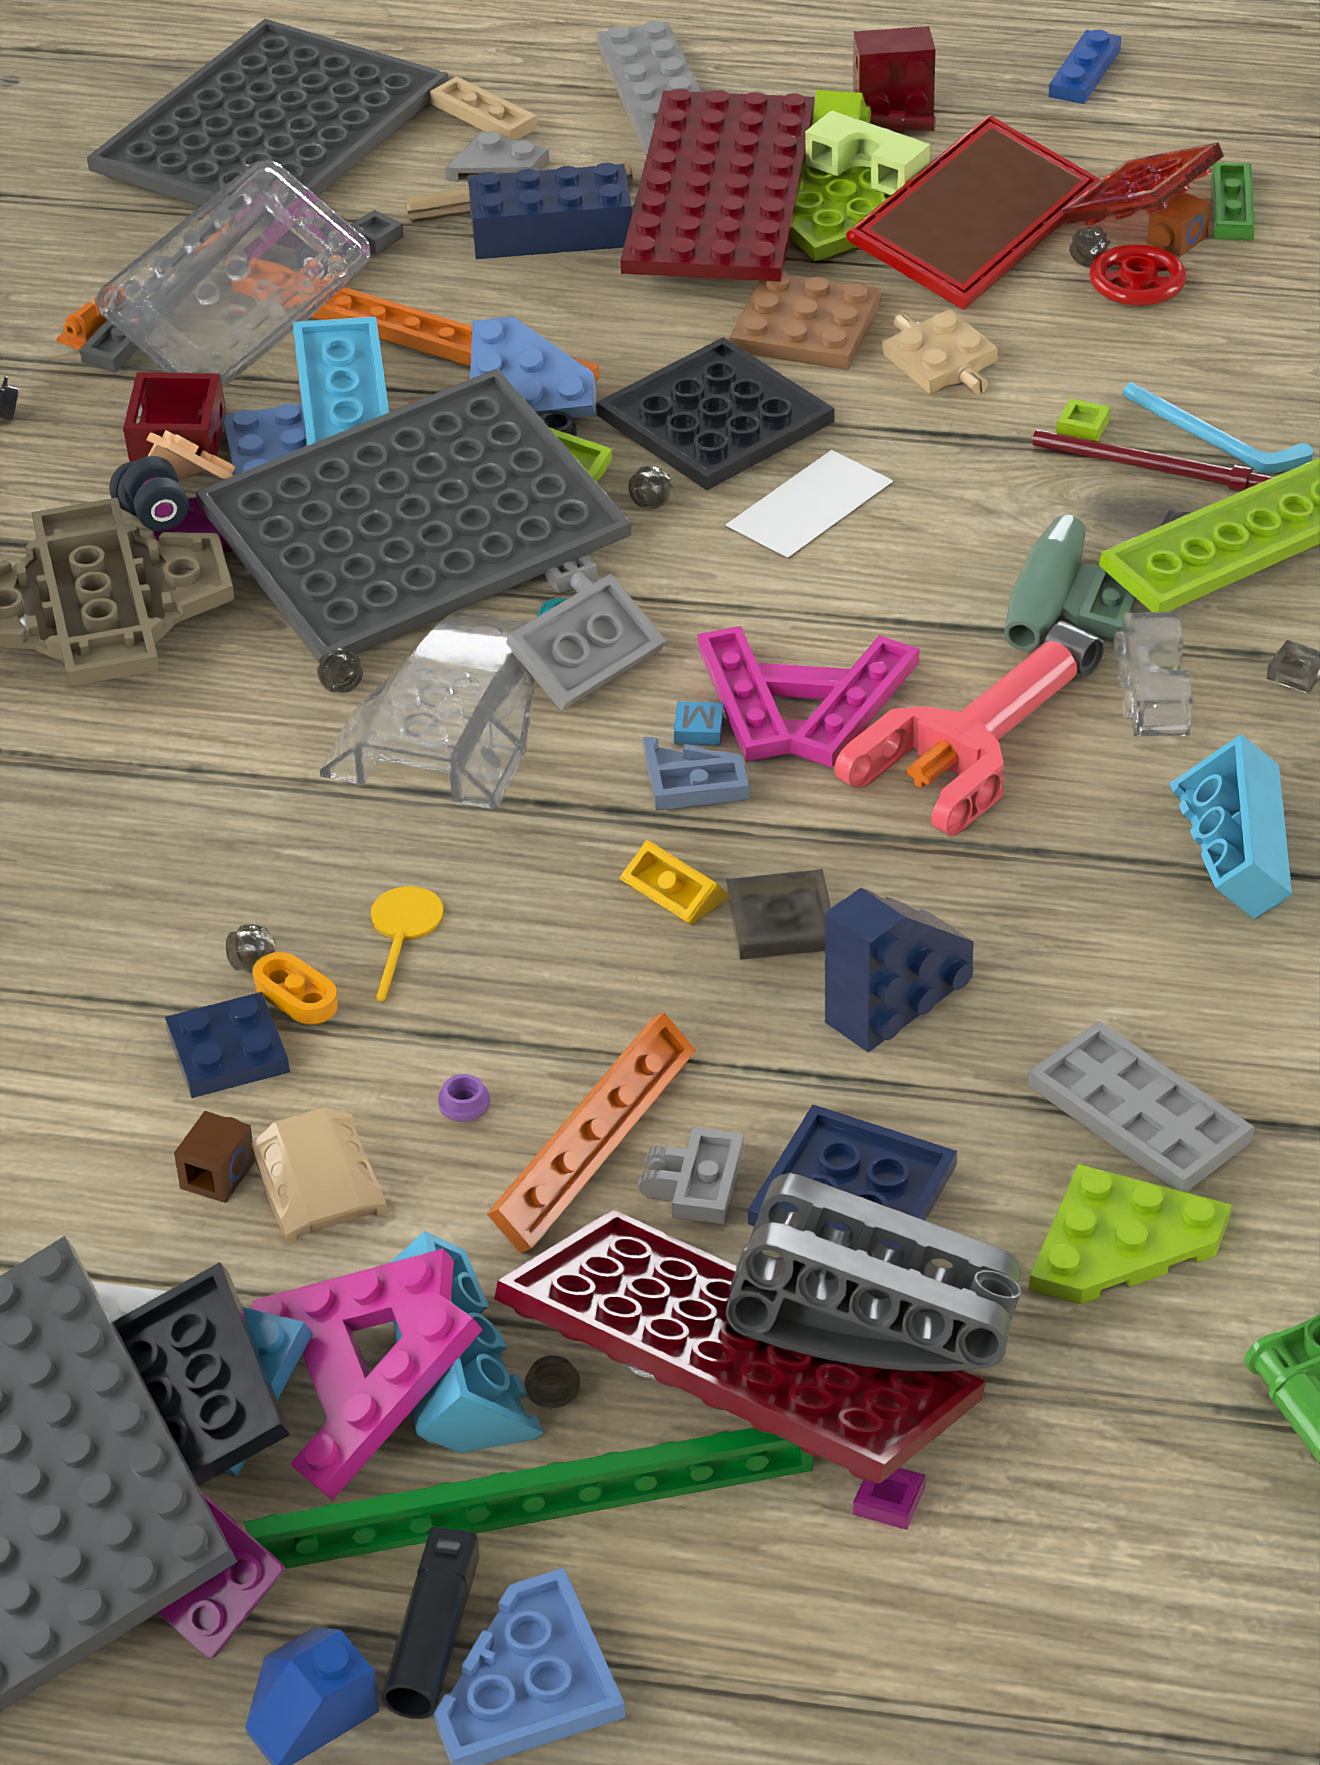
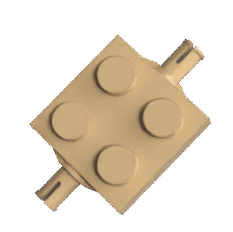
(940, 352)

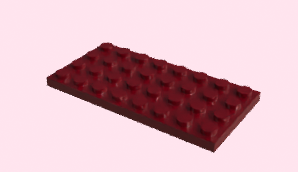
(719, 186)
(665, 1313)

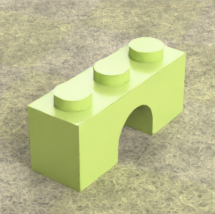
(846, 142)

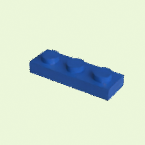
(1085, 66)

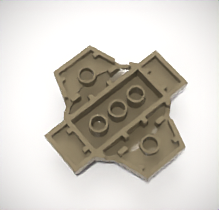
(105, 592)

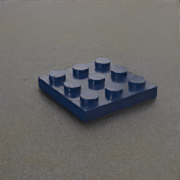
(864, 1162)

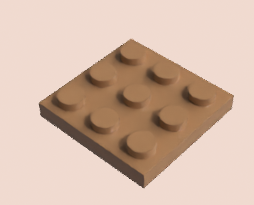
(807, 320)

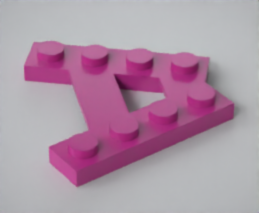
(849, 695)
(363, 1405)

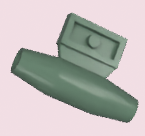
(1058, 585)

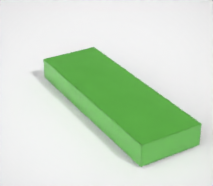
(1232, 201)

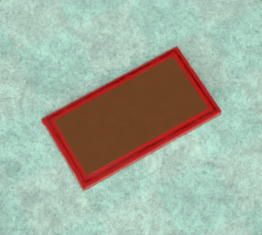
(973, 211)

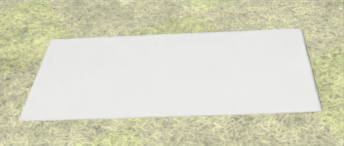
(809, 503)

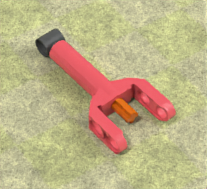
(969, 739)

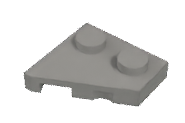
(497, 154)

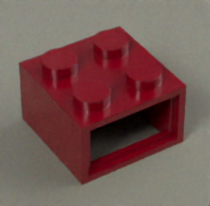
(895, 69)
(178, 403)

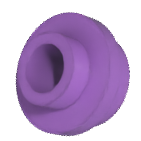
(463, 1098)

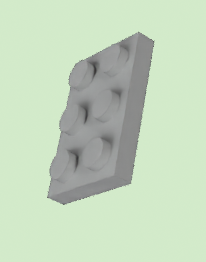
(585, 642)

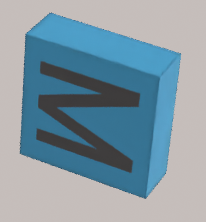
(698, 723)

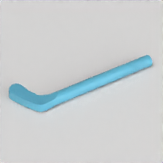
(1260, 461)

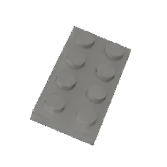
(1140, 1107)

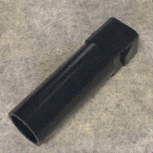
(431, 1623)

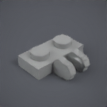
(695, 1177)

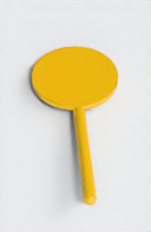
(404, 915)

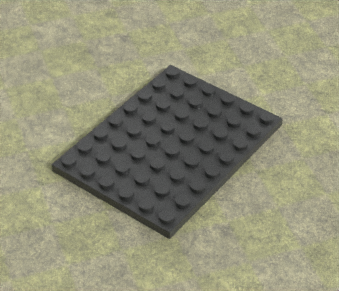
(271, 98)
(412, 515)
(91, 1483)

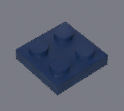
(227, 1044)

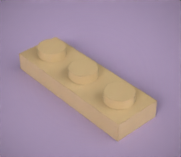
(483, 109)

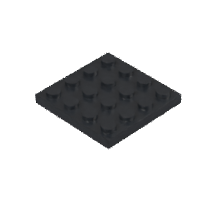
(715, 413)
(205, 1373)

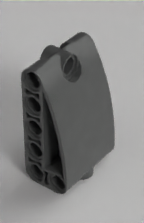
(867, 1303)

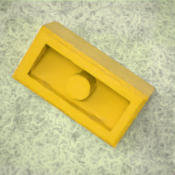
(672, 883)

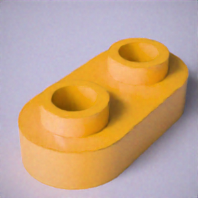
(295, 988)

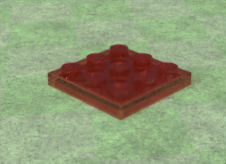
(1143, 184)

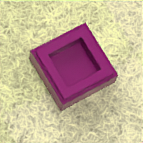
(891, 1500)

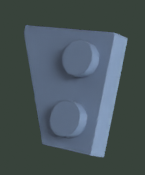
(694, 776)

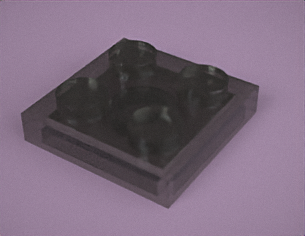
(778, 913)

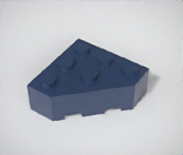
(888, 966)

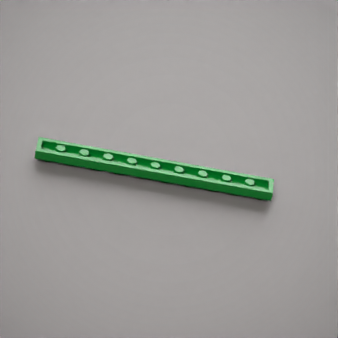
(528, 1495)

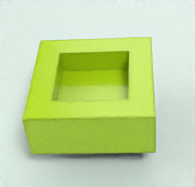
(1083, 419)

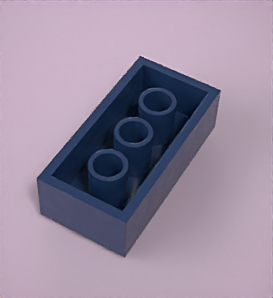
(549, 210)

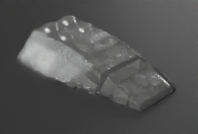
(446, 708)

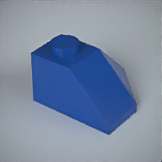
(310, 1695)

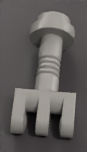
(571, 576)

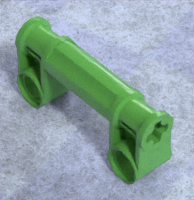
(1293, 1376)

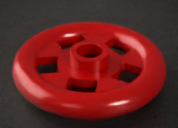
(1137, 273)

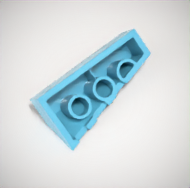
(1239, 824)
(475, 1398)

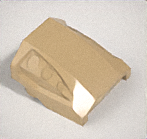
(316, 1172)

